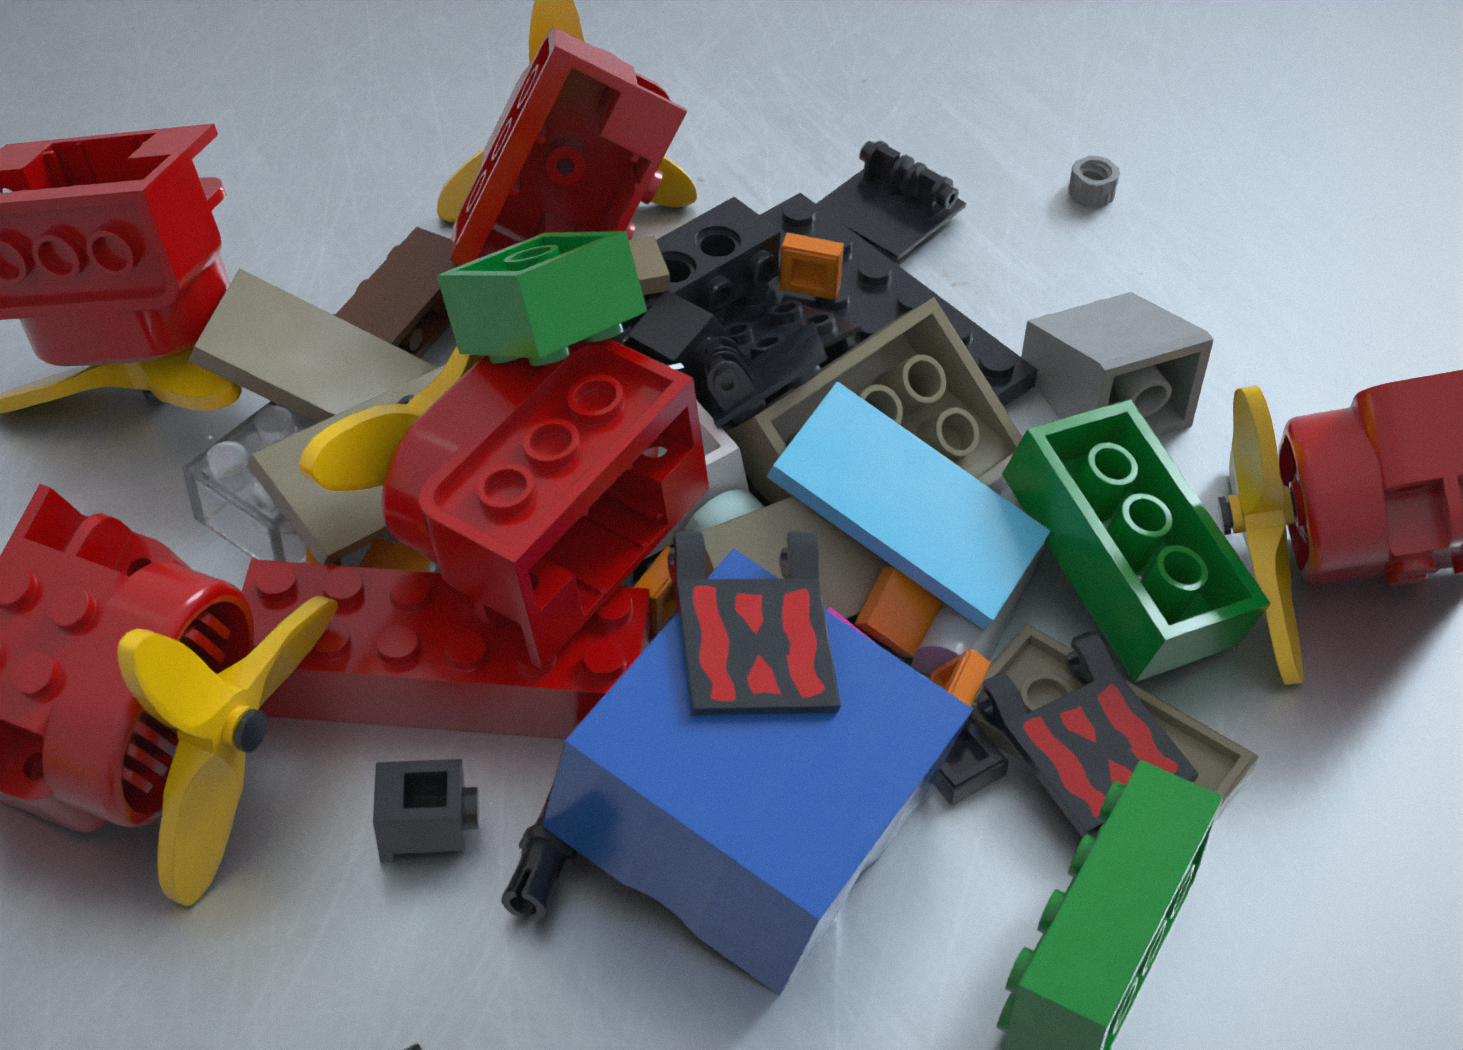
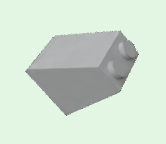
(1117, 354)

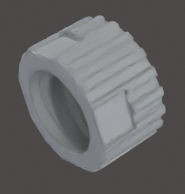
(1094, 181)

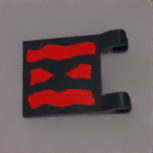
(754, 640)
(1085, 736)

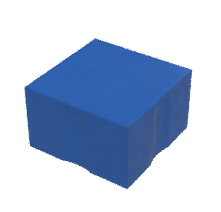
(751, 817)

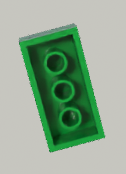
(1134, 539)
(1113, 916)

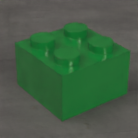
(543, 296)

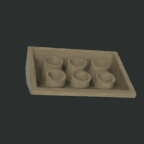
(914, 375)

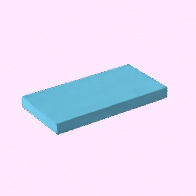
(909, 505)

